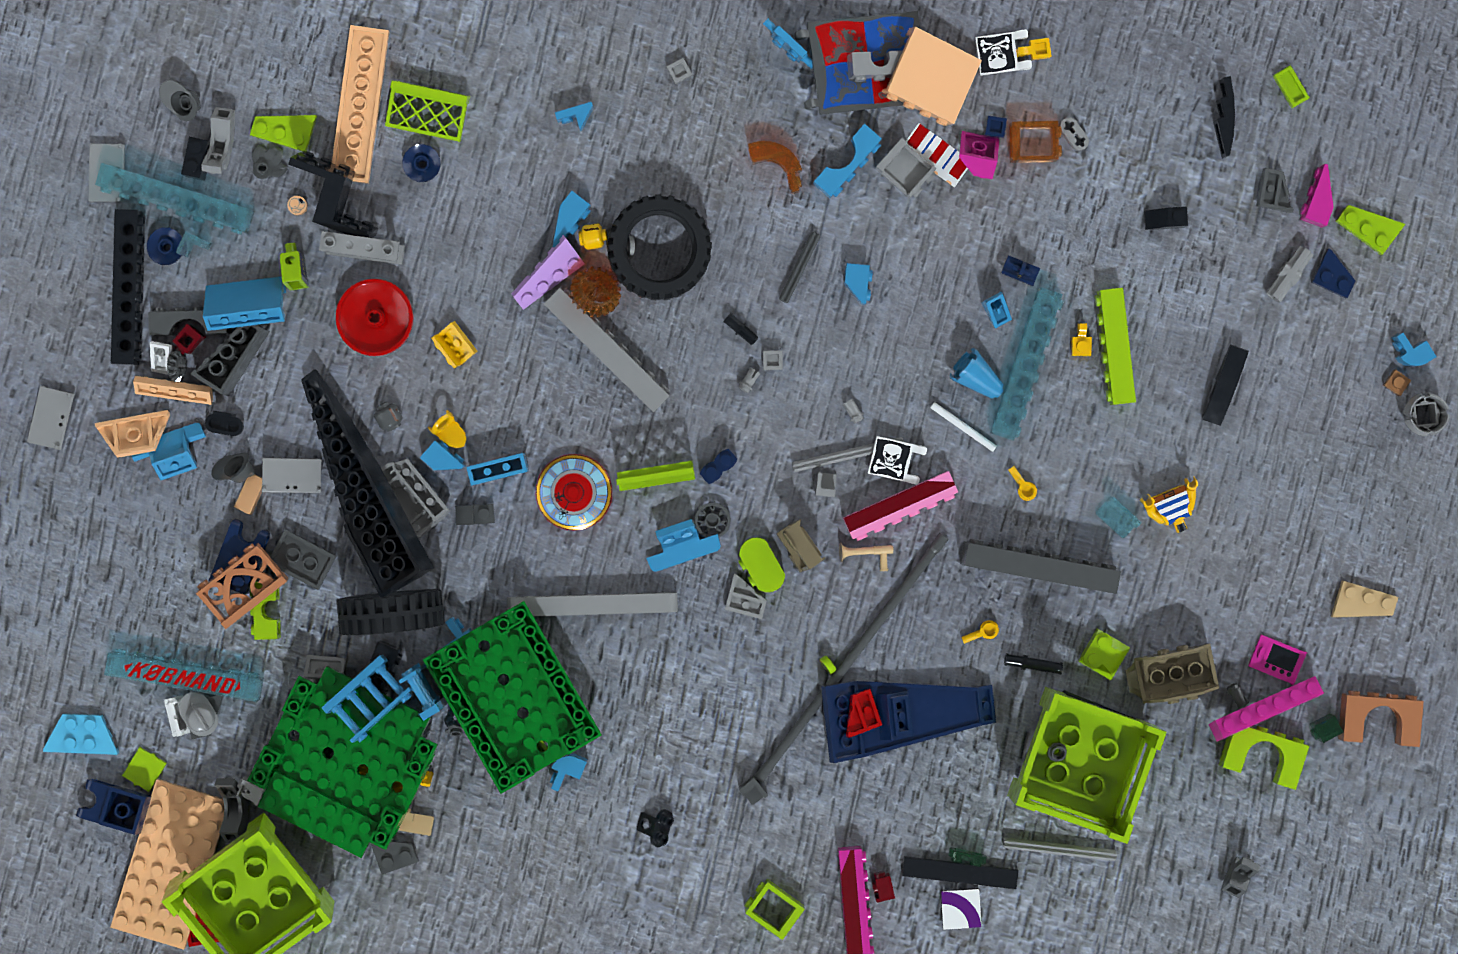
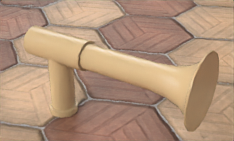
(882, 550)

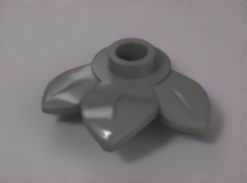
(270, 160)

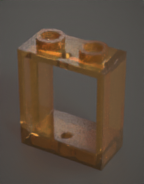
(1056, 149)

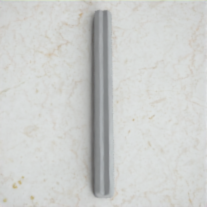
(835, 457)
(1060, 849)

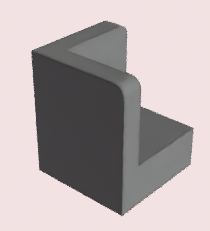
(753, 790)

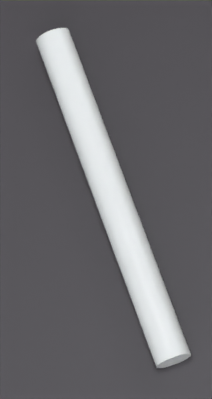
(963, 426)

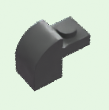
(1239, 875)

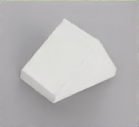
(159, 356)

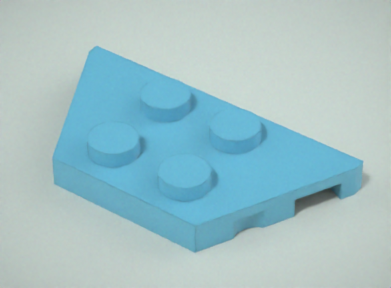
(81, 735)

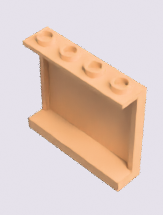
(932, 77)

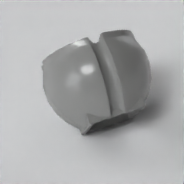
(1437, 412)

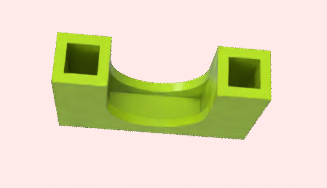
(1291, 753)

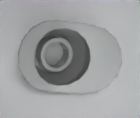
(198, 714)

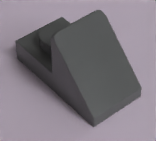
(475, 514)

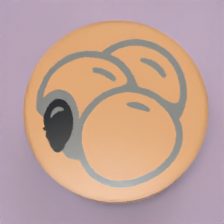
(297, 205)

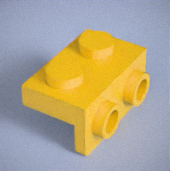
(454, 345)

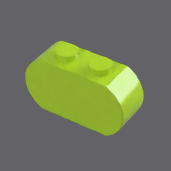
(761, 564)

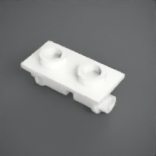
(176, 722)

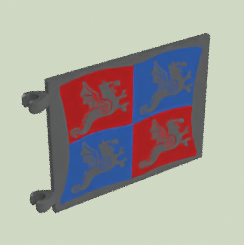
(837, 38)

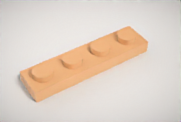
(173, 390)

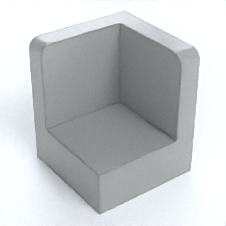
(825, 484)

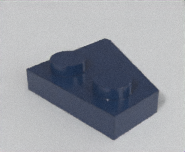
(1333, 275)

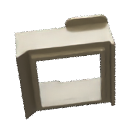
(800, 546)

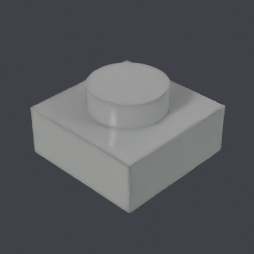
(679, 71)
(772, 360)

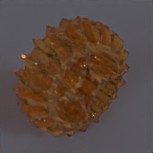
(606, 292)

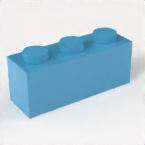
(497, 469)

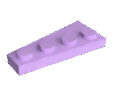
(556, 267)

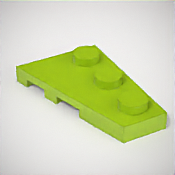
(285, 130)
(1370, 228)

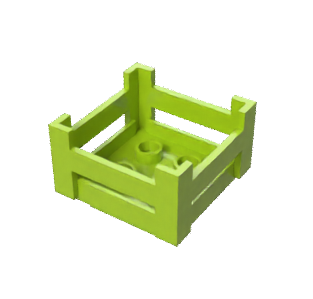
(1096, 769)
(250, 895)

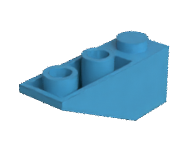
(570, 214)

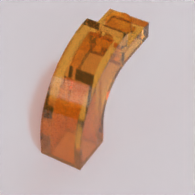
(774, 152)

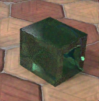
(1325, 728)

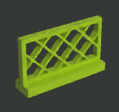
(429, 94)
(655, 475)

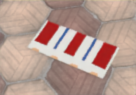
(937, 154)

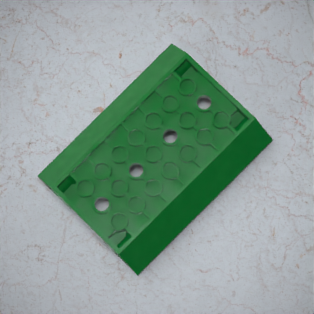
(491, 709)

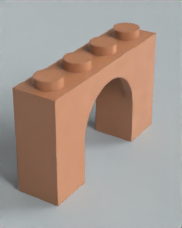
(1407, 712)

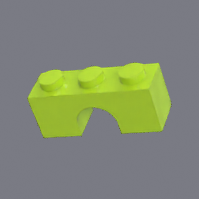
(264, 626)

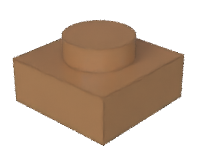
(1397, 382)

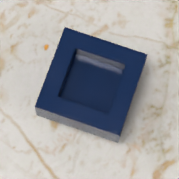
(995, 126)

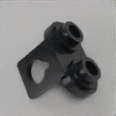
(224, 423)
(659, 827)

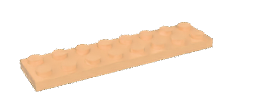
(360, 100)

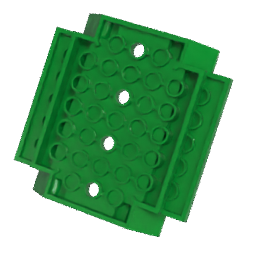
(330, 793)

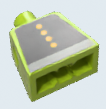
(293, 268)

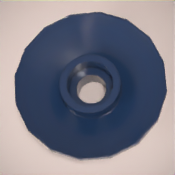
(414, 156)
(157, 243)

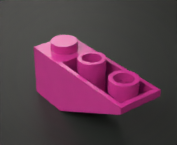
(1320, 201)

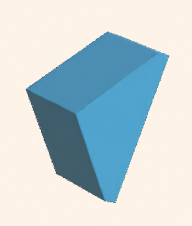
(997, 310)

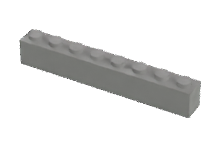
(607, 350)

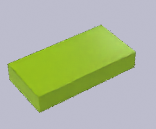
(1291, 86)

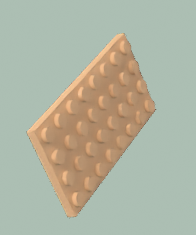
(175, 837)

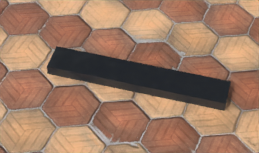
(960, 872)

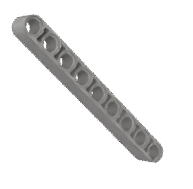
(598, 603)

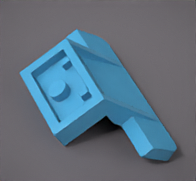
(173, 451)
(680, 545)

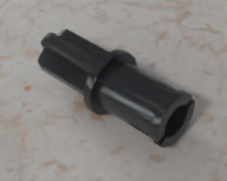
(740, 329)

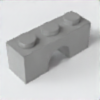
(862, 68)

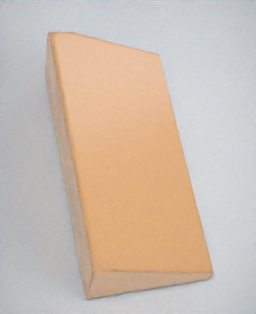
(249, 494)

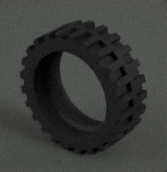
(683, 214)
(390, 614)

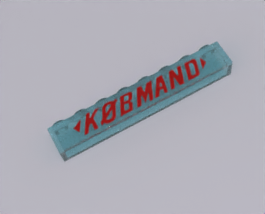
(184, 676)

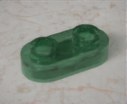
(974, 858)

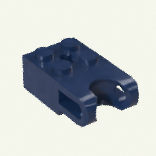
(234, 545)
(110, 807)

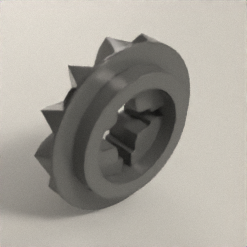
(176, 366)

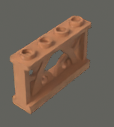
(237, 611)

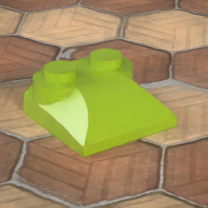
(1104, 654)

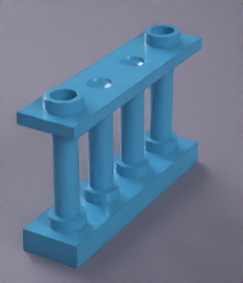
(363, 679)
(424, 692)

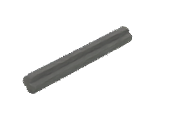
(799, 267)

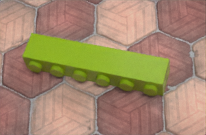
(1116, 346)

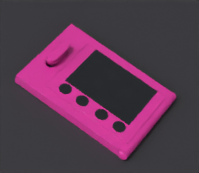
(1277, 659)

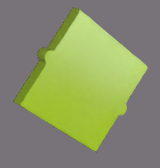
(144, 769)

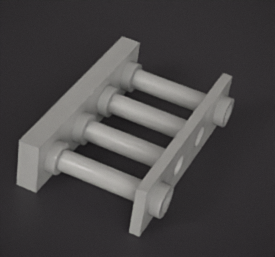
(362, 248)

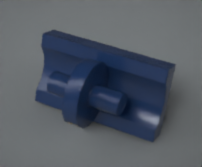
(1020, 270)

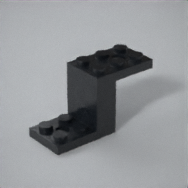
(333, 195)

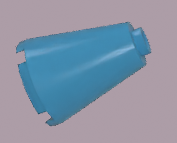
(977, 375)

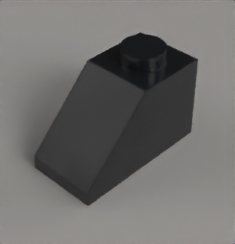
(1166, 218)

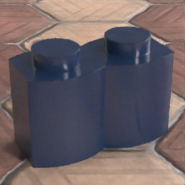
(724, 461)

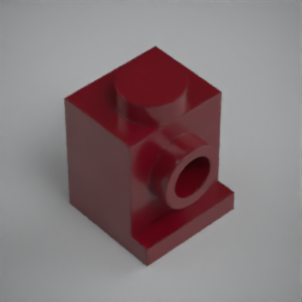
(186, 332)
(883, 887)

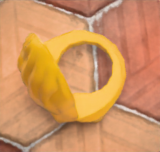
(449, 431)

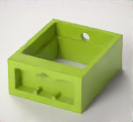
(791, 918)

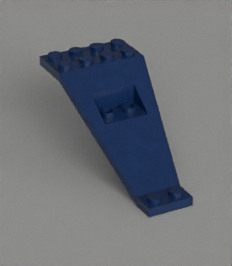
(921, 711)

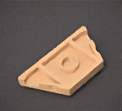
(134, 433)

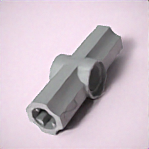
(1289, 274)

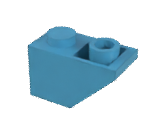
(857, 280)
(440, 457)

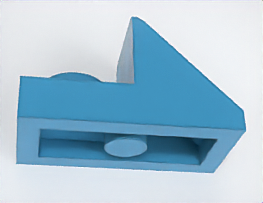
(580, 112)

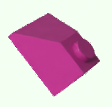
(979, 154)

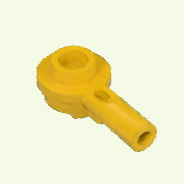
(1026, 490)
(988, 630)

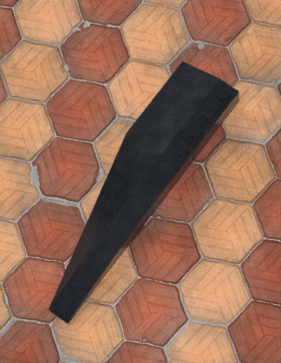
(367, 502)

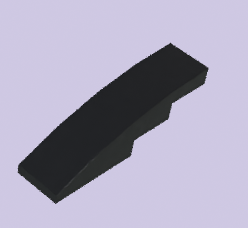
(1225, 124)
(1225, 385)

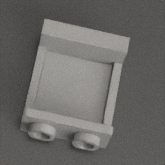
(905, 169)

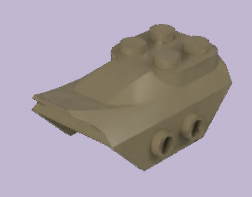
(1173, 674)

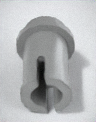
(748, 380)
(853, 411)

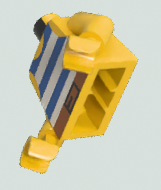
(1172, 505)

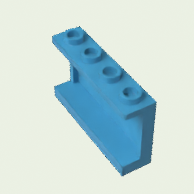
(244, 303)

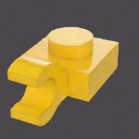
(1037, 49)
(1081, 344)

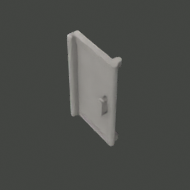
(108, 154)
(48, 417)
(291, 473)

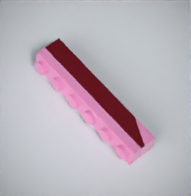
(899, 505)

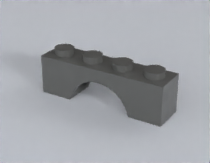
(165, 322)

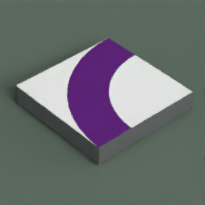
(960, 908)

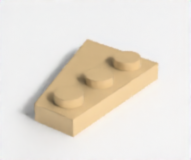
(1361, 601)

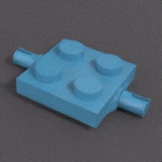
(782, 39)

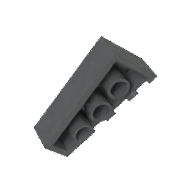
(231, 359)

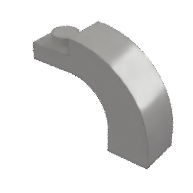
(221, 141)

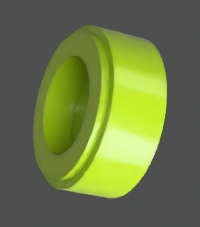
(827, 664)

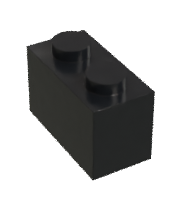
(194, 156)

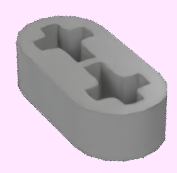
(1077, 131)

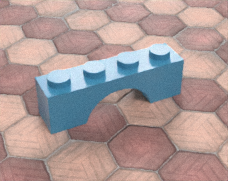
(831, 179)

